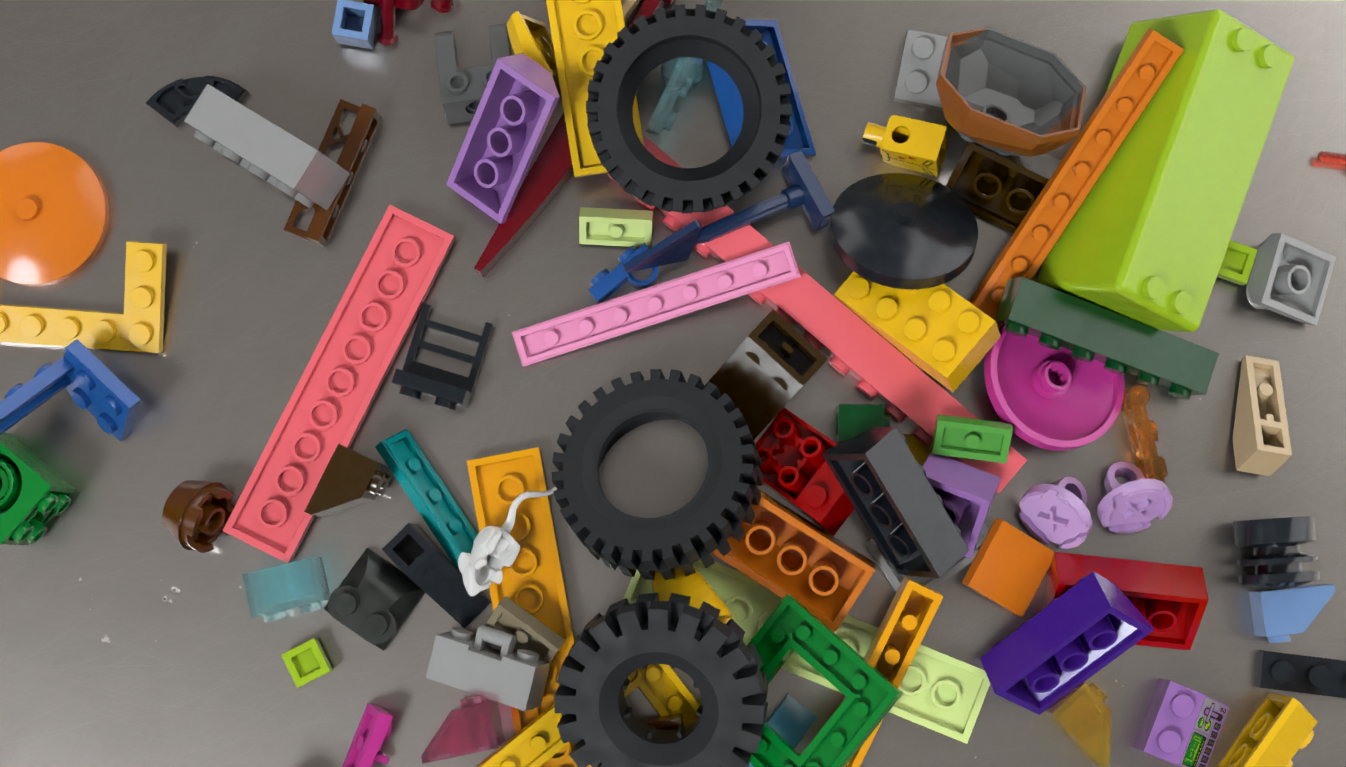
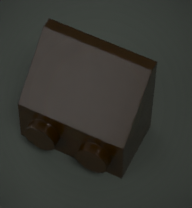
(348, 482)

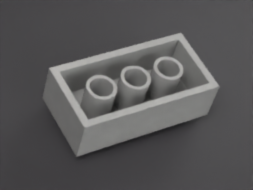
(265, 149)

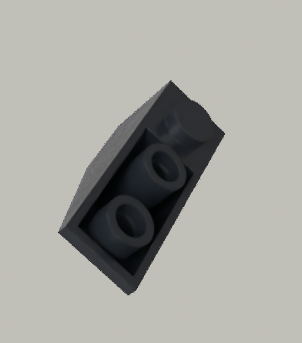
(434, 574)

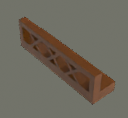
(350, 159)

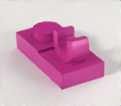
(368, 739)

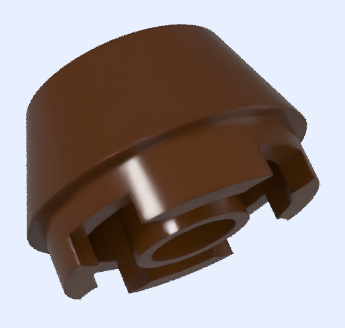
(197, 513)

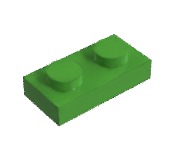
(971, 438)

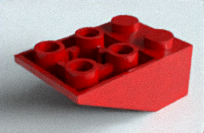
(798, 472)

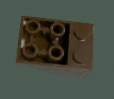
(767, 371)

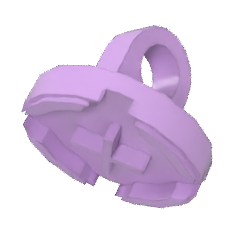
(1132, 504)
(1057, 512)

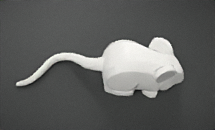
(493, 550)

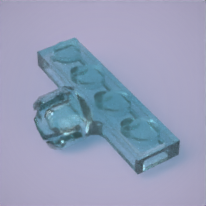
(679, 78)

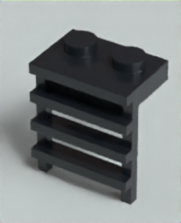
(446, 387)

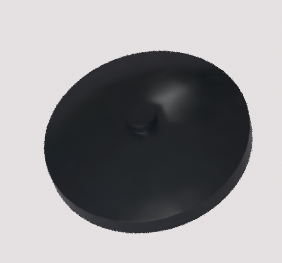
(903, 231)

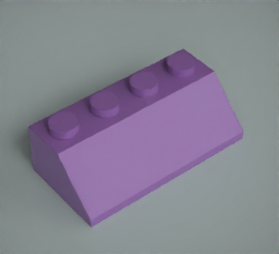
(504, 135)

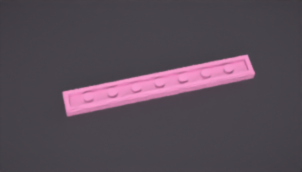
(656, 304)

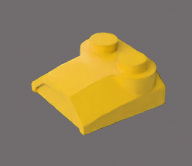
(534, 41)

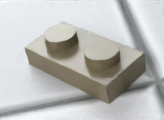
(529, 631)

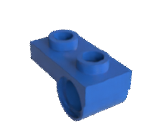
(608, 283)

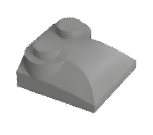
(1290, 278)

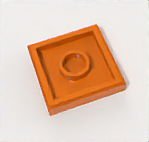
(1008, 567)

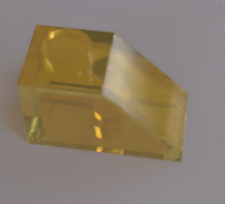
(1086, 721)

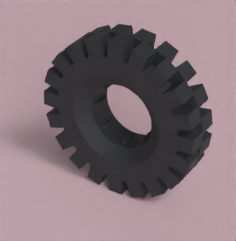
(673, 635)

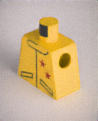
(923, 145)

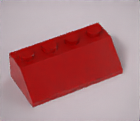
(1165, 594)

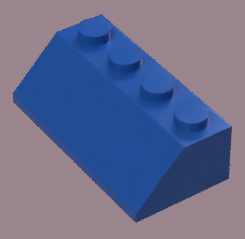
(732, 105)

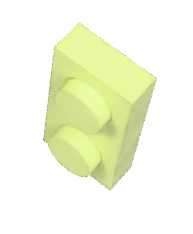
(615, 227)

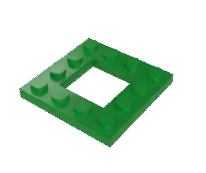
(866, 689)

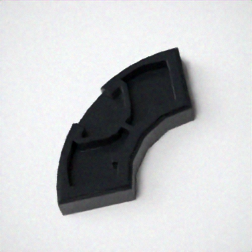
(179, 97)

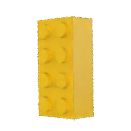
(926, 325)

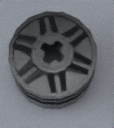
(1276, 551)

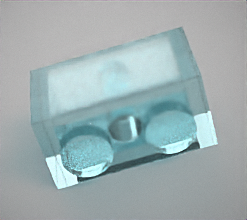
(286, 587)

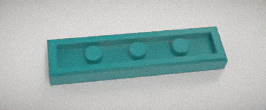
(428, 494)

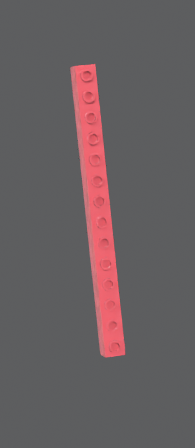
(842, 336)

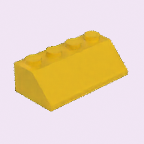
(1271, 734)

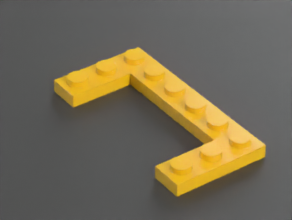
(134, 330)
(542, 738)

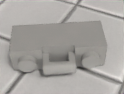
(480, 670)

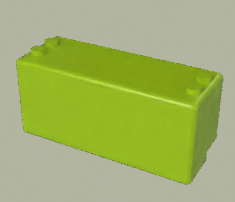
(1175, 187)

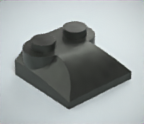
(374, 599)

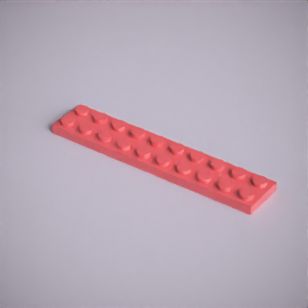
(339, 381)

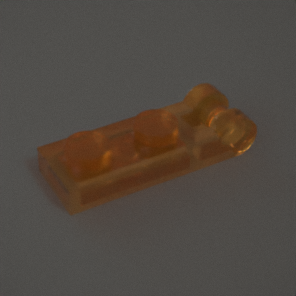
(1142, 433)

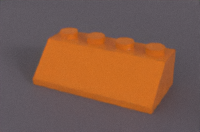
(799, 560)

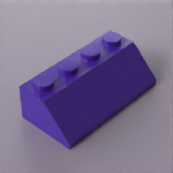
(1064, 644)

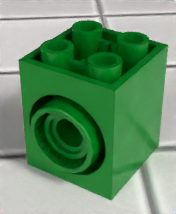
(28, 493)

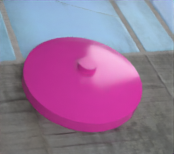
(1050, 394)

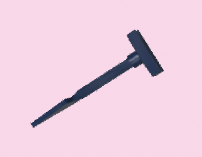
(803, 191)

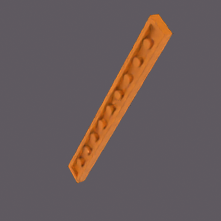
(1080, 168)

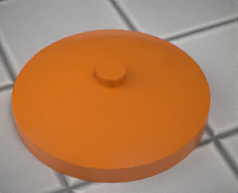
(49, 214)

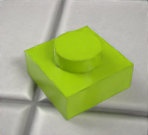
(1237, 263)
(306, 662)

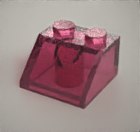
(467, 730)

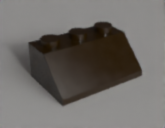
(1000, 185)

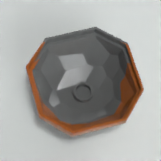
(1008, 93)

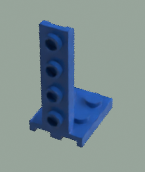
(89, 385)

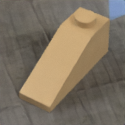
(1260, 421)

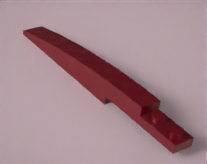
(541, 184)

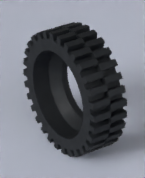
(702, 36)
(693, 529)

